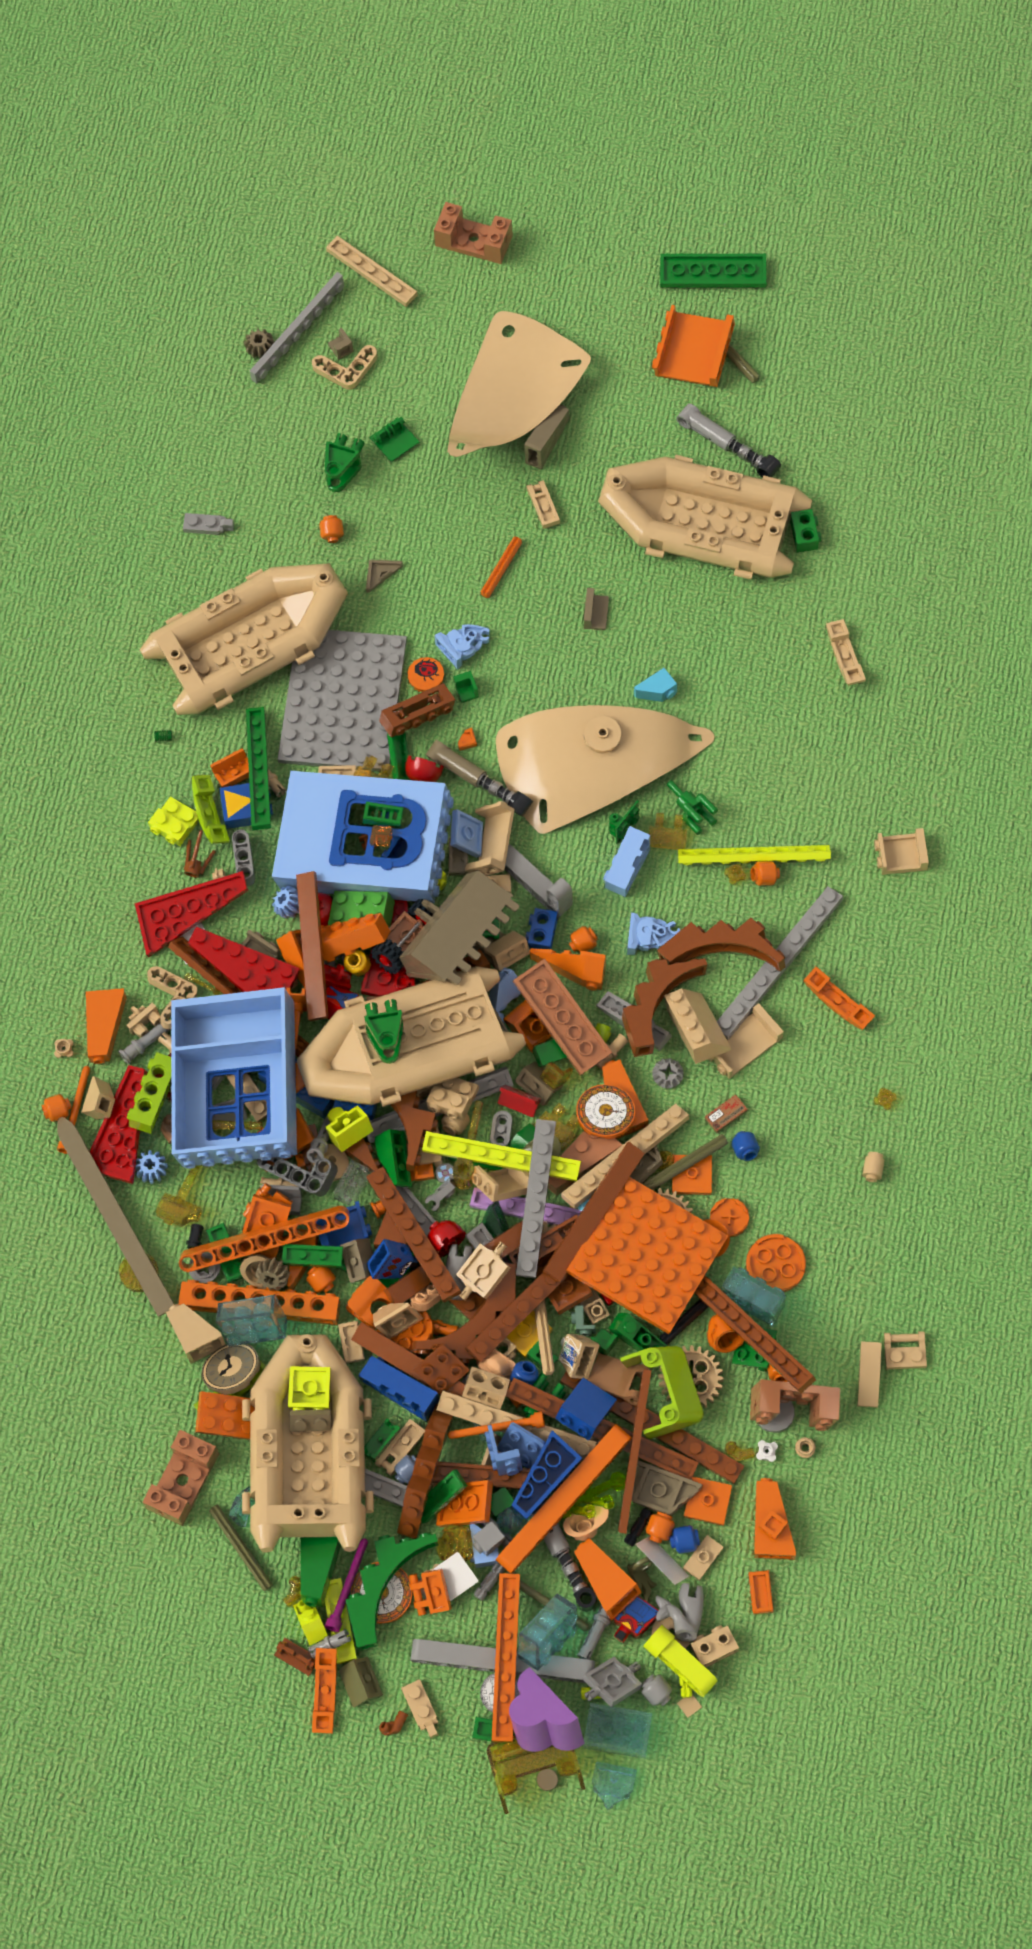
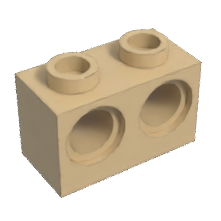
(486, 1387)

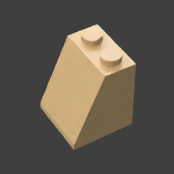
(194, 1332)

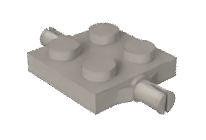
(612, 1681)

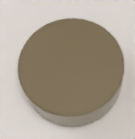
(547, 1779)

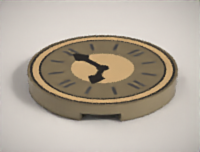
(230, 1368)

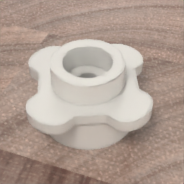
(766, 1456)

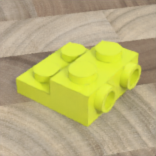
(173, 821)
(309, 1388)

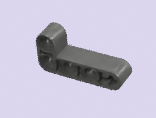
(309, 1180)

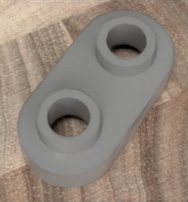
(501, 1131)

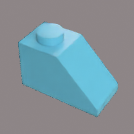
(657, 687)

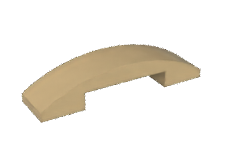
(844, 652)

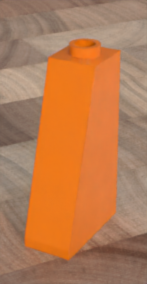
(103, 1019)
(615, 1075)
(768, 1499)
(608, 1580)

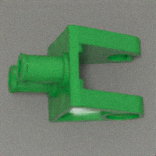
(342, 461)
(385, 1029)

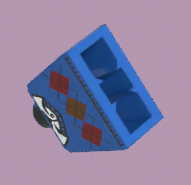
(391, 1260)

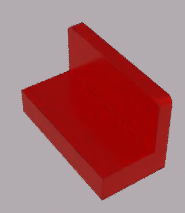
(518, 1100)

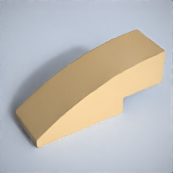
(869, 1374)

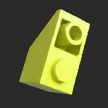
(310, 1622)

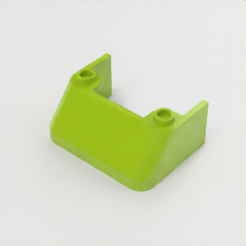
(685, 1404)

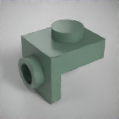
(577, 1318)

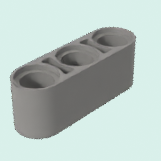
(240, 850)

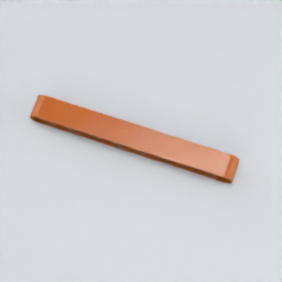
(257, 1245)
(563, 1498)

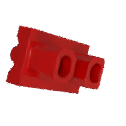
(337, 976)

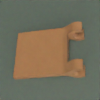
(615, 1378)

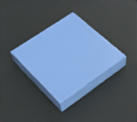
(466, 833)

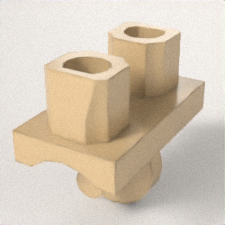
(142, 1017)

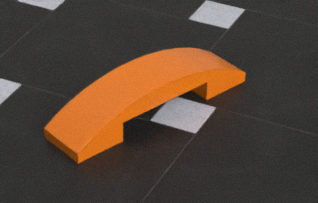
(837, 1000)
(325, 1690)

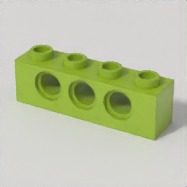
(146, 1120)

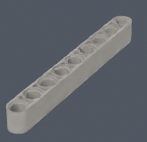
(484, 1660)

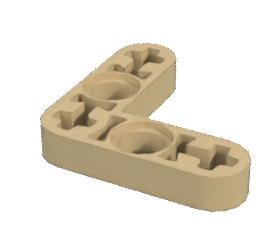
(346, 373)
(178, 991)

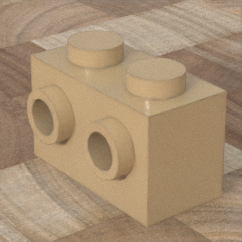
(714, 1646)

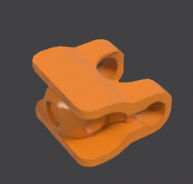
(362, 1299)

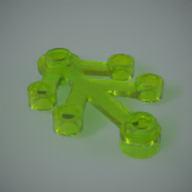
(616, 1482)

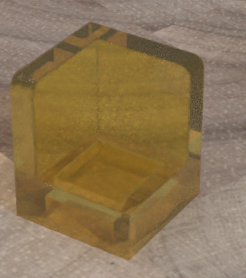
(555, 1076)

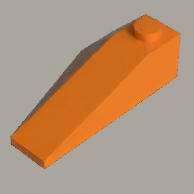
(291, 950)
(584, 969)

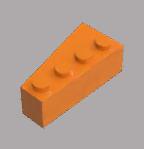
(352, 934)

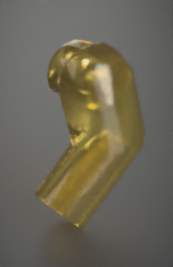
(737, 1453)
(295, 1591)

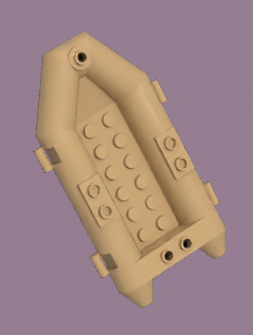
(704, 513)
(247, 633)
(445, 1036)
(307, 1478)

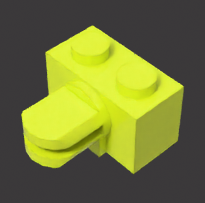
(347, 1127)

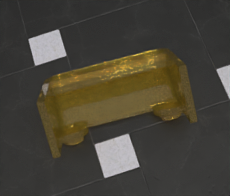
(511, 1762)

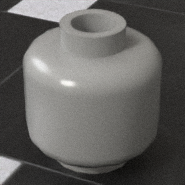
(656, 1690)

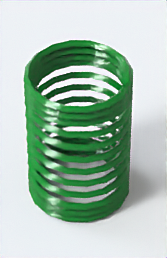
(168, 736)

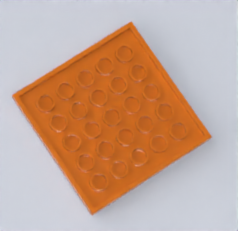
(647, 1255)

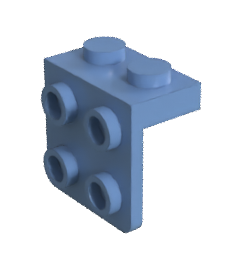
(523, 1440)
(505, 1462)

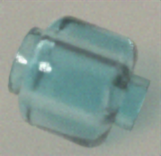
(510, 1521)

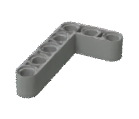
(552, 896)

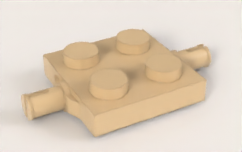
(483, 1271)

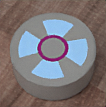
(443, 1172)

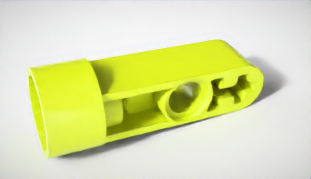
(680, 1661)

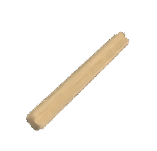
(544, 1339)

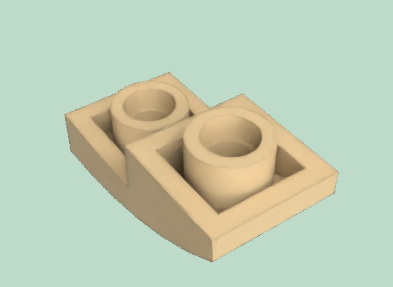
(594, 1308)

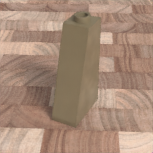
(545, 437)

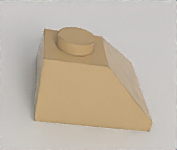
(395, 1318)

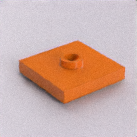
(694, 1180)
(709, 1503)

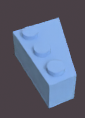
(627, 861)

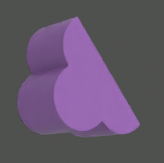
(542, 1717)

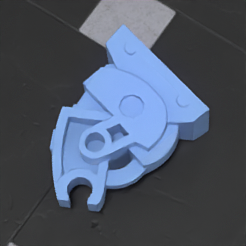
(461, 643)
(648, 933)

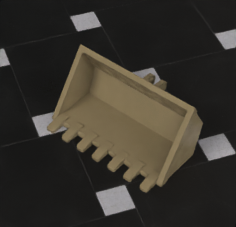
(456, 928)

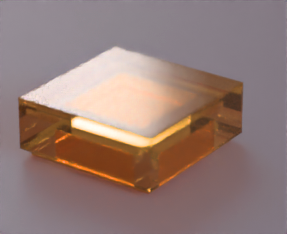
(381, 836)

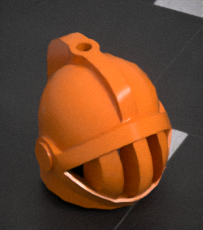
(721, 1335)

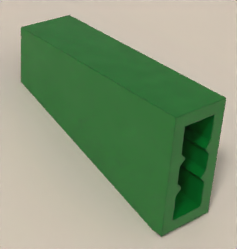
(317, 1567)

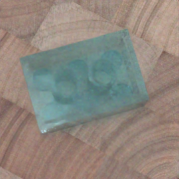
(754, 1295)
(251, 1320)
(547, 1632)
(617, 1730)

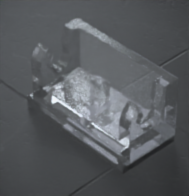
(351, 1183)

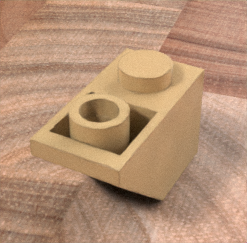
(99, 1099)

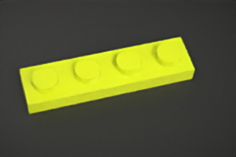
(347, 1651)

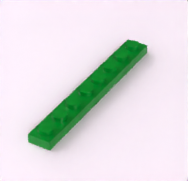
(258, 768)

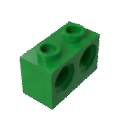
(802, 530)

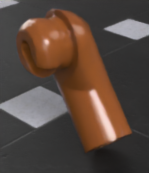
(393, 1726)

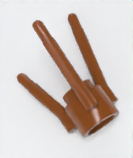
(193, 866)

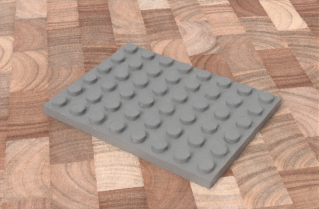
(339, 700)

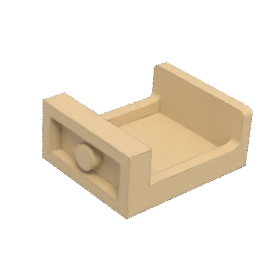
(902, 853)
(501, 1183)

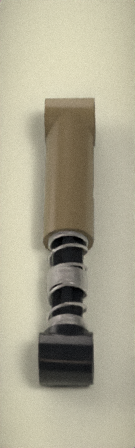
(477, 777)

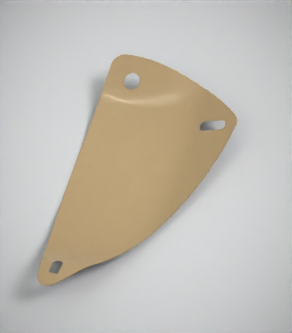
(514, 383)
(572, 778)

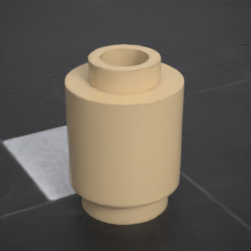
(873, 1167)

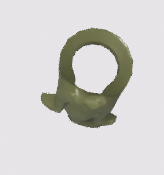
(639, 1575)

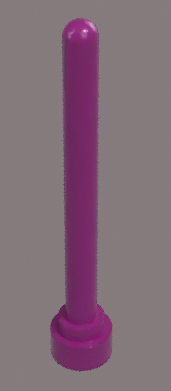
(334, 1622)

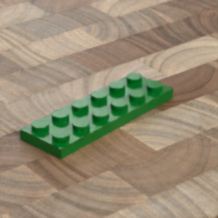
(713, 270)

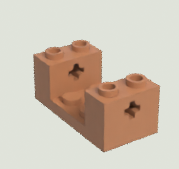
(454, 233)
(769, 1394)
(192, 1459)

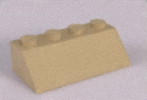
(696, 1024)

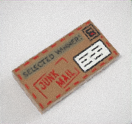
(726, 1113)

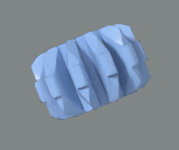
(286, 902)
(158, 1168)

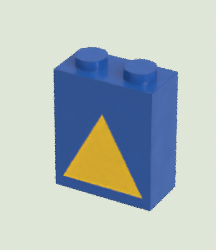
(236, 805)

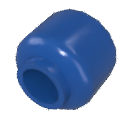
(745, 1146)
(525, 1371)
(685, 1539)

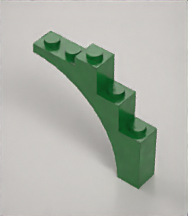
(391, 1557)

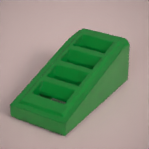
(375, 820)

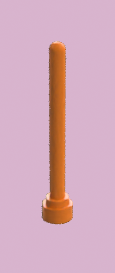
(77, 1102)
(535, 1420)

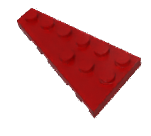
(177, 912)
(242, 965)
(379, 982)
(116, 1142)

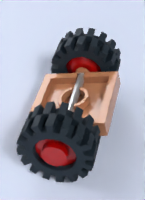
(401, 935)

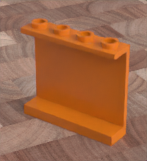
(693, 347)

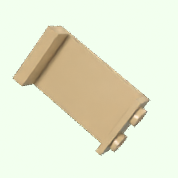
(494, 838)
(748, 1042)

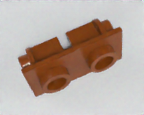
(295, 1656)

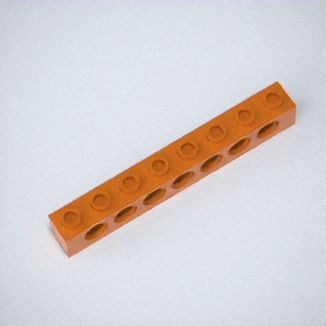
(327, 1315)

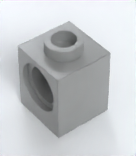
(488, 1539)

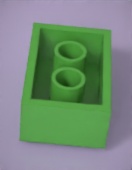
(359, 904)

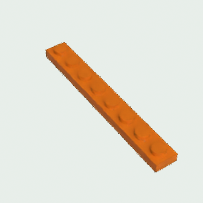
(505, 1656)

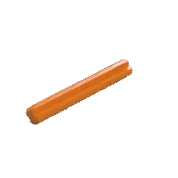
(501, 567)

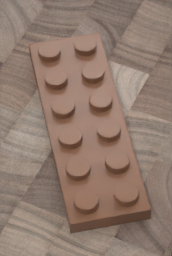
(562, 1017)

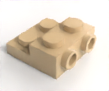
(452, 1098)

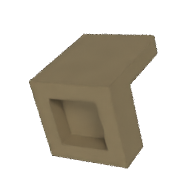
(341, 345)

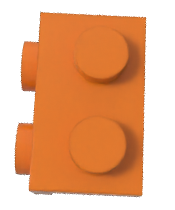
(231, 769)

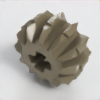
(258, 342)
(272, 1274)

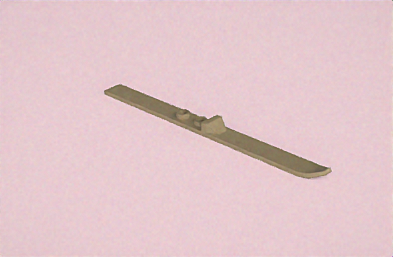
(114, 1217)

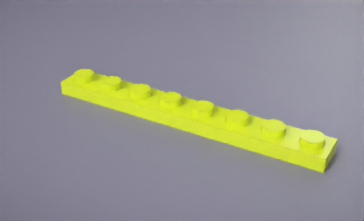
(747, 854)
(495, 1155)

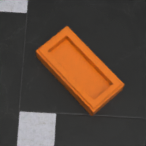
(760, 1592)

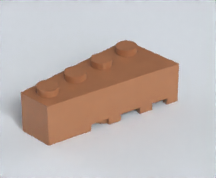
(588, 1150)

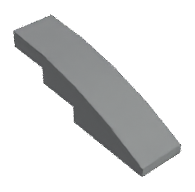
(613, 1007)

